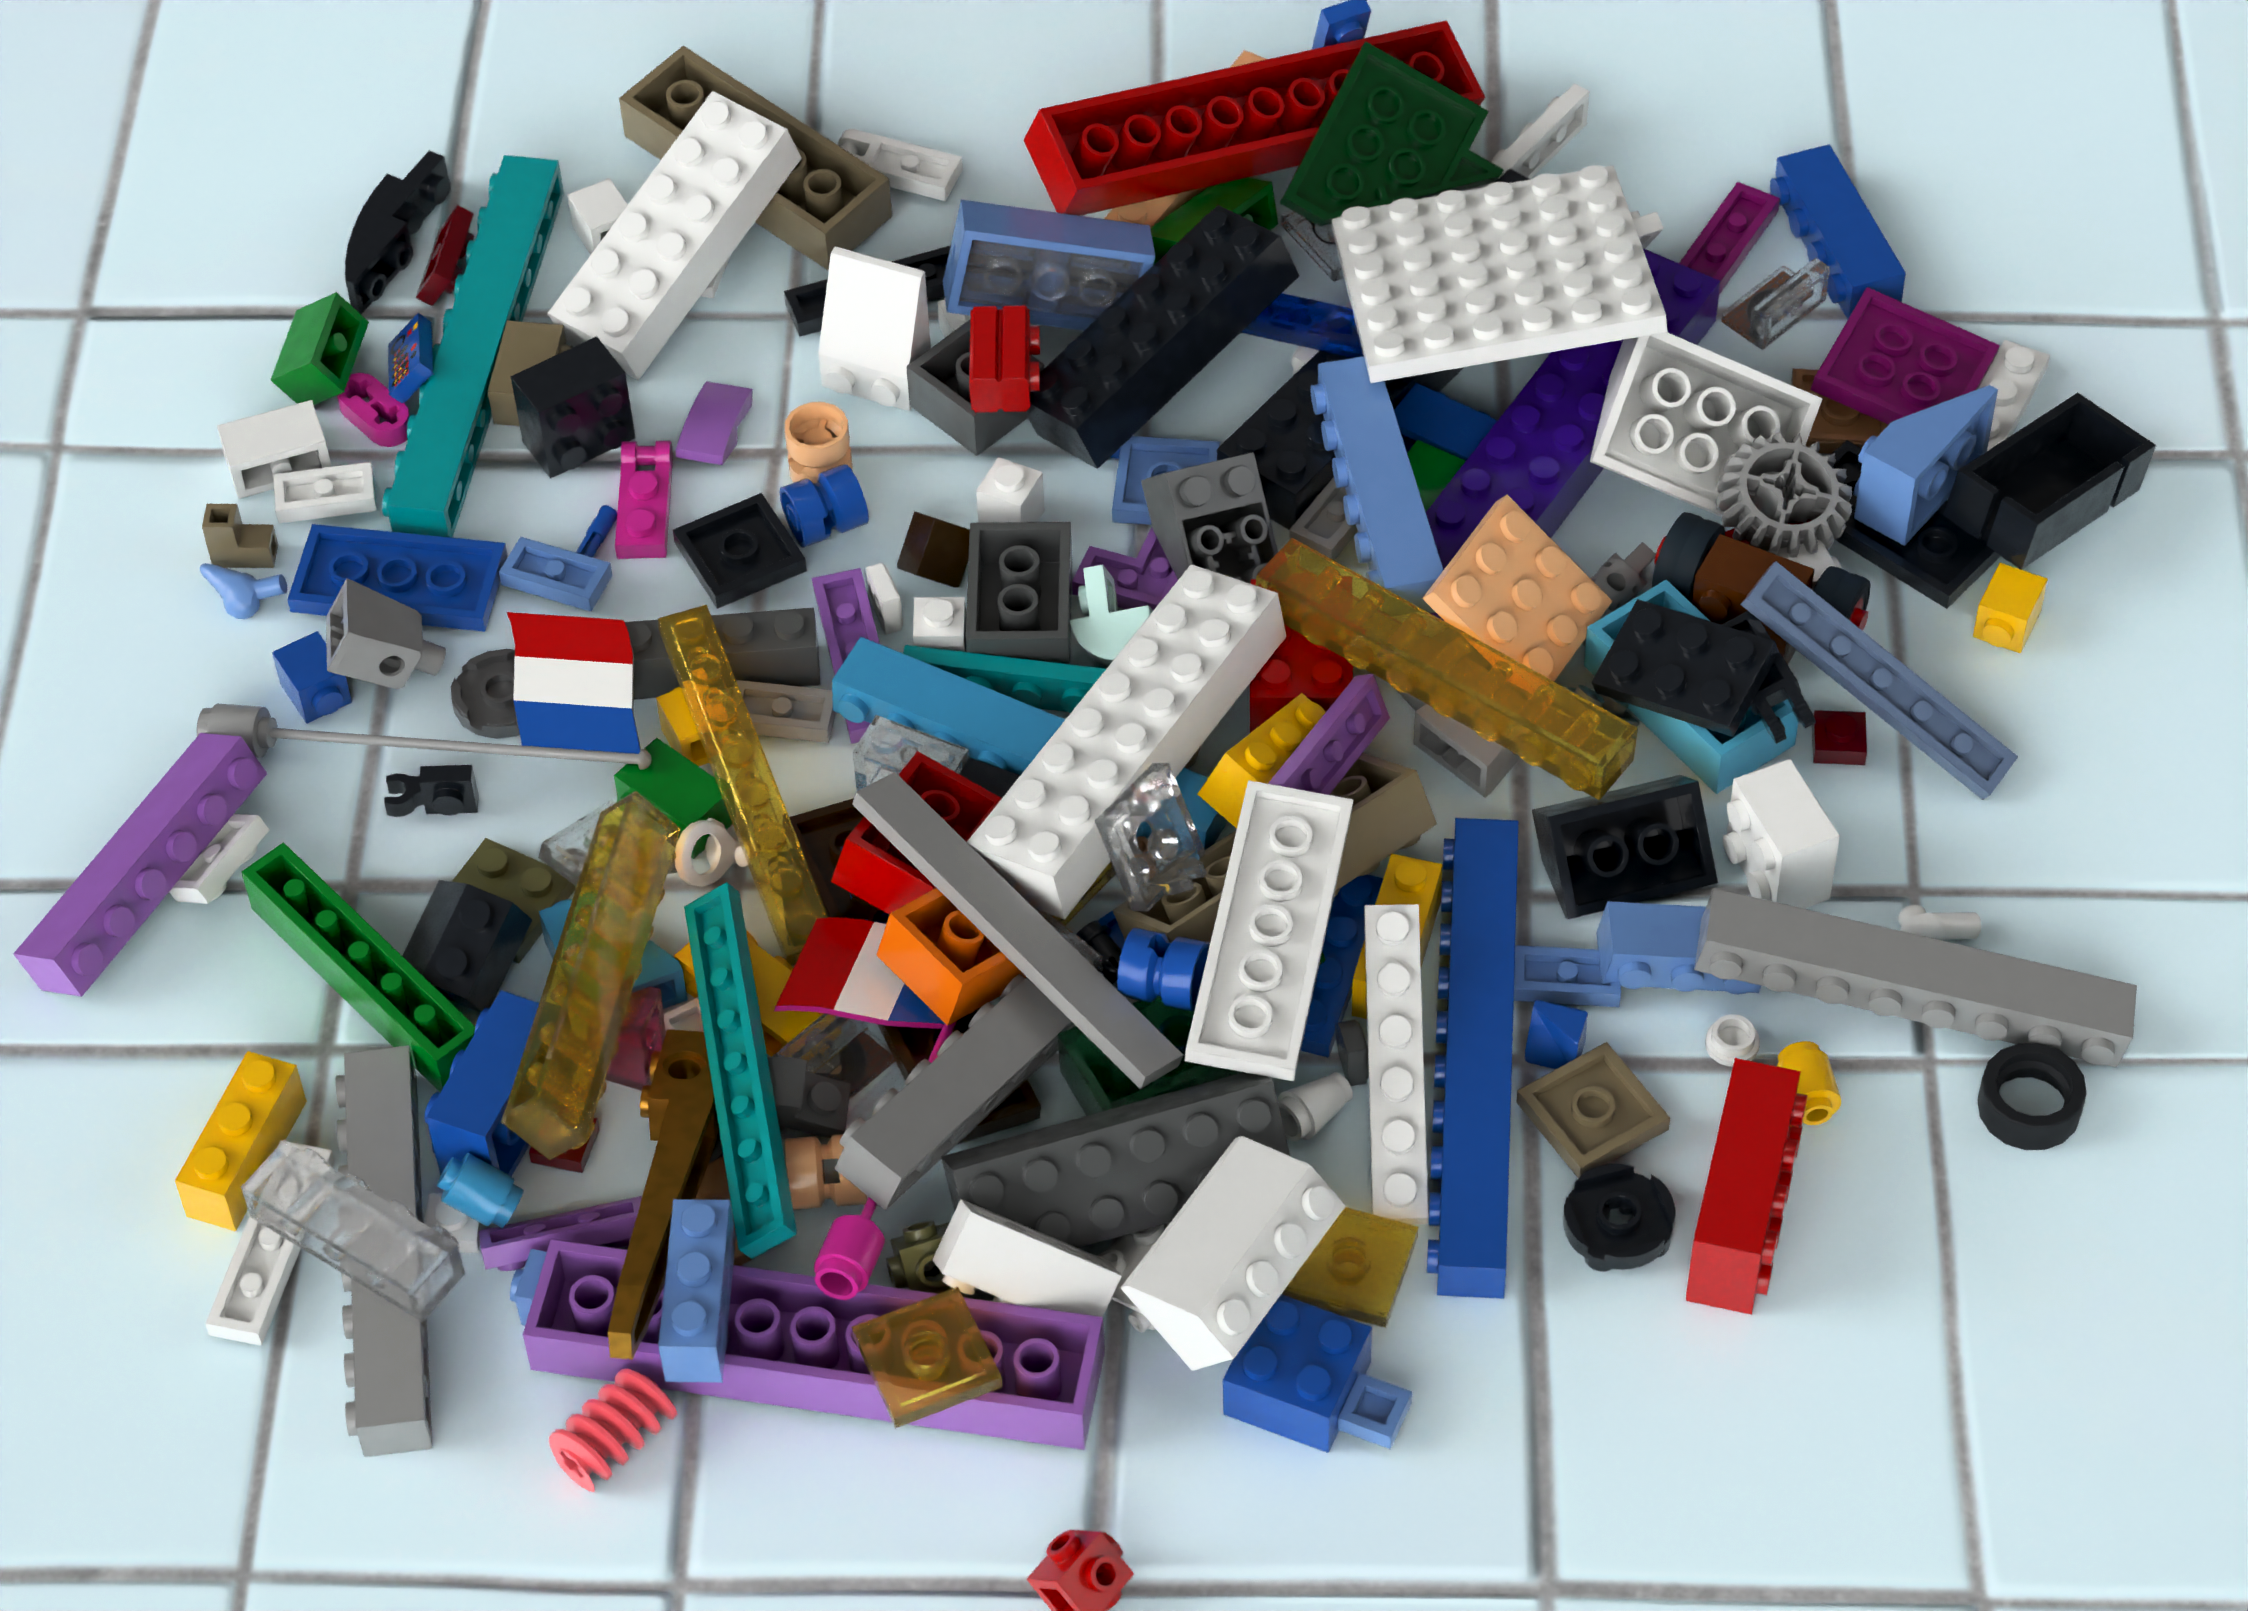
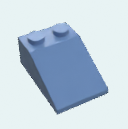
(1916, 461)

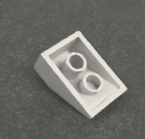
(872, 327)

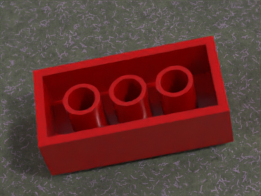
(1747, 1187)

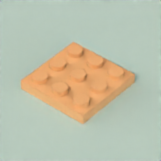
(1518, 592)

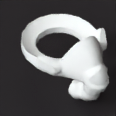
(721, 852)

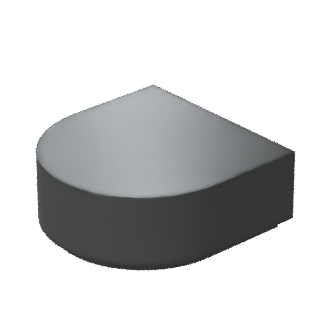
(1352, 1051)

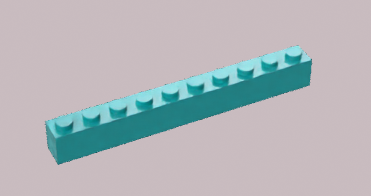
(454, 401)

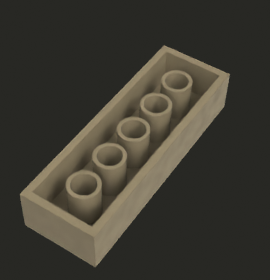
(823, 201)
(1386, 817)

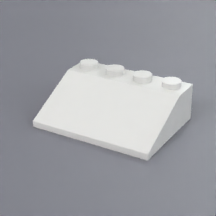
(1685, 410)

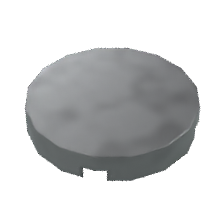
(485, 695)

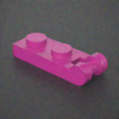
(644, 501)

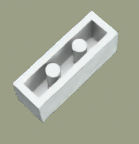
(1022, 1264)

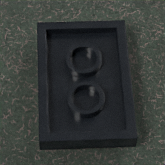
(1685, 667)

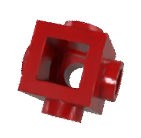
(1081, 1572)

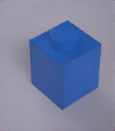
(305, 678)

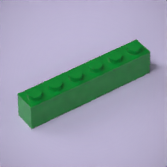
(357, 962)

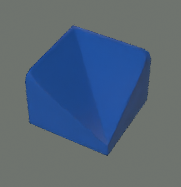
(1555, 1034)

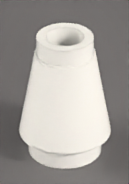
(1312, 1105)

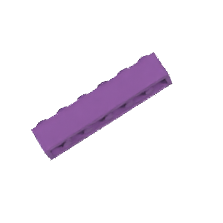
(140, 864)

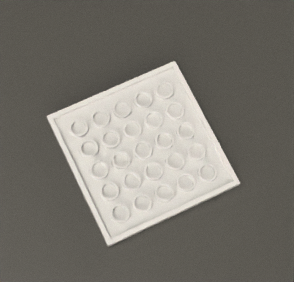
(1496, 273)

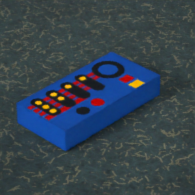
(410, 358)

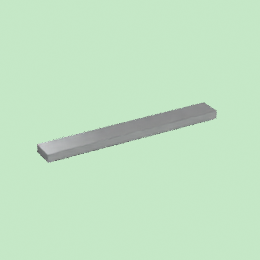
(1018, 930)

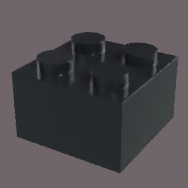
(573, 407)

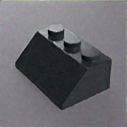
(1626, 845)

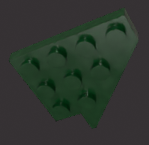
(1387, 141)

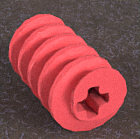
(608, 1425)

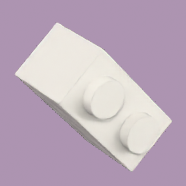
(272, 444)

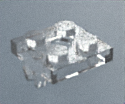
(1172, 845)

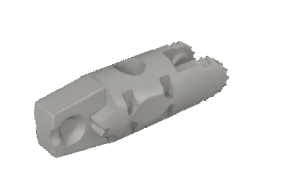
(1622, 578)

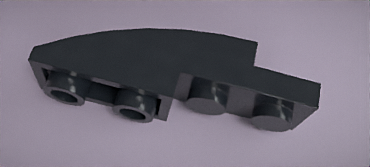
(382, 231)

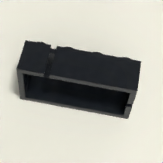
(2049, 480)

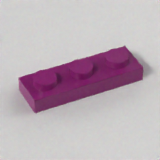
(1731, 233)

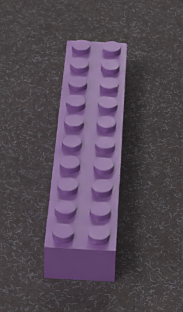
(799, 1349)

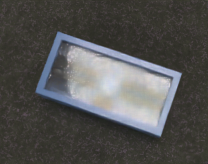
(1049, 261)

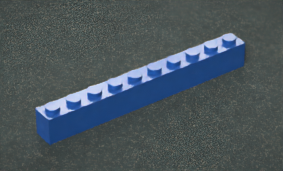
(1477, 1060)

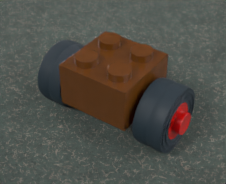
(1721, 572)

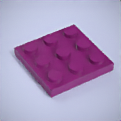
(1900, 360)

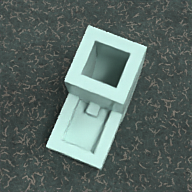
(1106, 628)

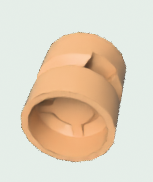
(816, 440)
(807, 1174)

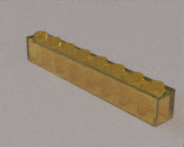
(1450, 670)
(592, 978)

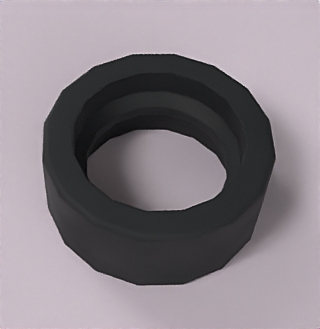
(2036, 1062)

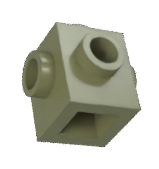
(911, 1255)

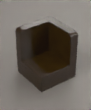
(935, 550)

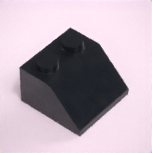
(466, 942)

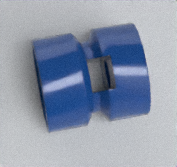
(825, 505)
(1156, 968)

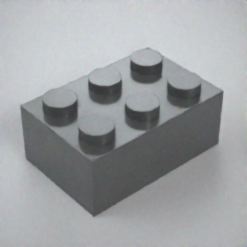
(1020, 590)

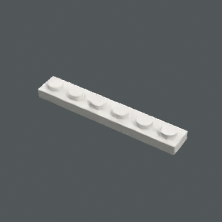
(1396, 1063)

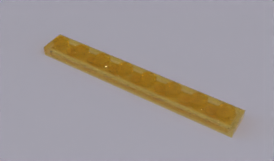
(743, 777)

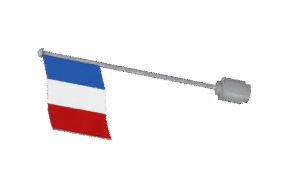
(567, 698)

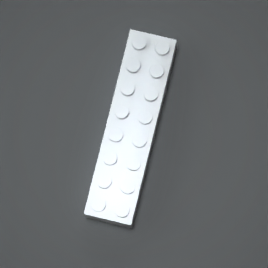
(1143, 710)

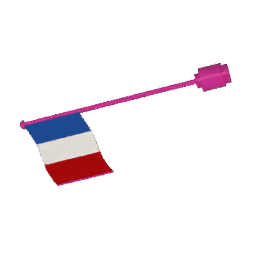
(847, 980)

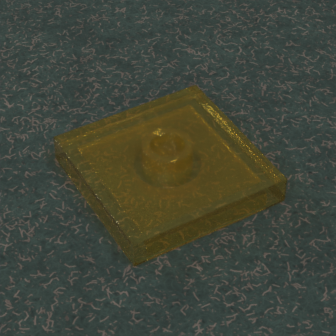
(1357, 1267)
(927, 1357)

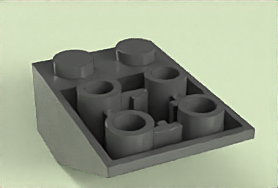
(1212, 517)

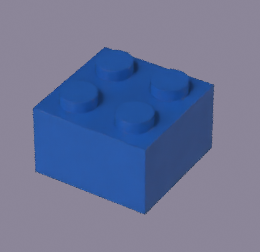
(1297, 1372)

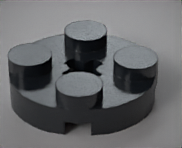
(1619, 1245)

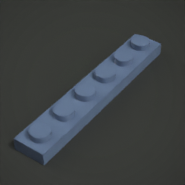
(1879, 680)

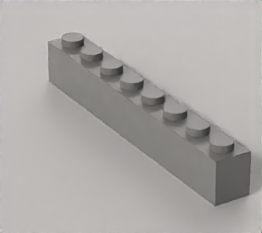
(1915, 977)
(388, 1344)

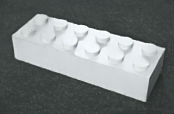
(676, 233)

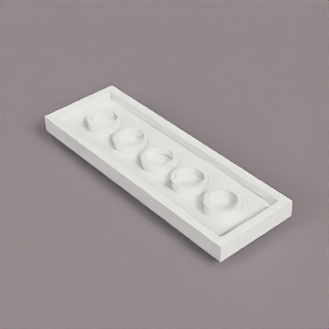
(1269, 931)

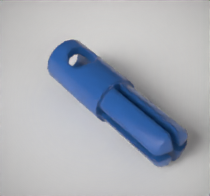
(597, 531)

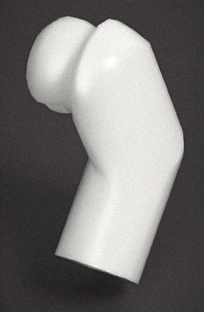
(1939, 925)

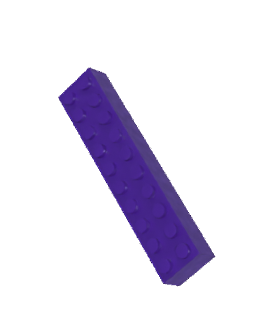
(1548, 432)

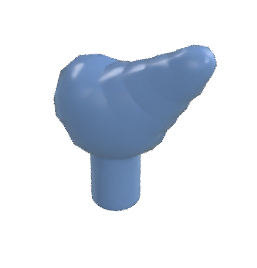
(241, 590)

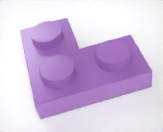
(1137, 580)

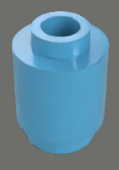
(479, 1190)

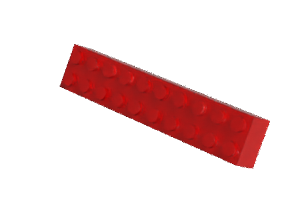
(1215, 122)

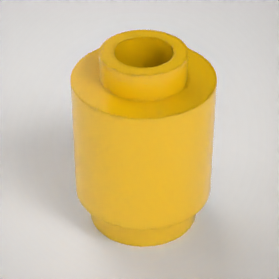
(1815, 1080)

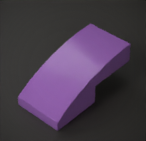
(713, 423)

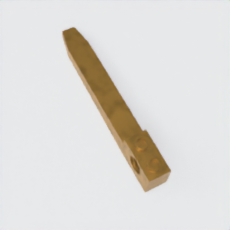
(686, 1128)

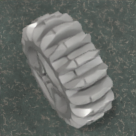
(1811, 493)

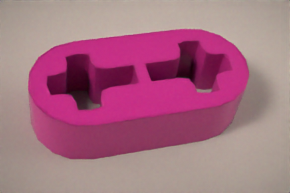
(367, 415)

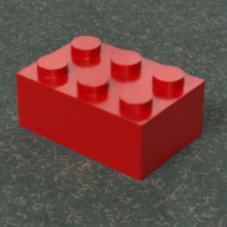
(1297, 669)
(877, 869)

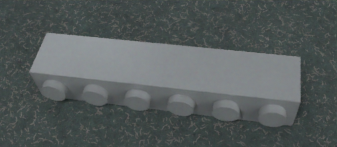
(951, 1093)

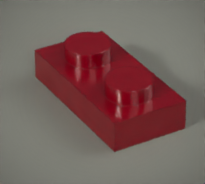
(447, 250)

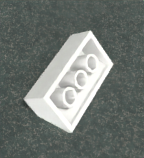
(1232, 1251)

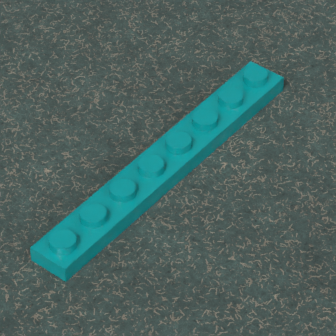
(740, 1072)

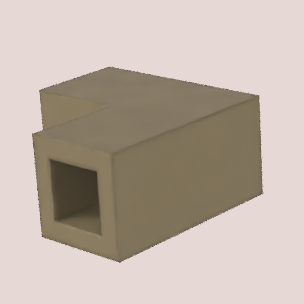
(235, 543)

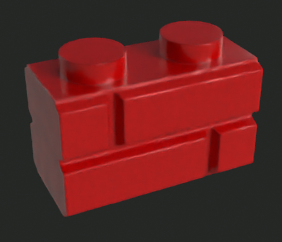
(1001, 359)

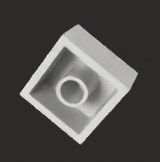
(1781, 837)

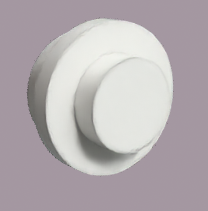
(1732, 1038)

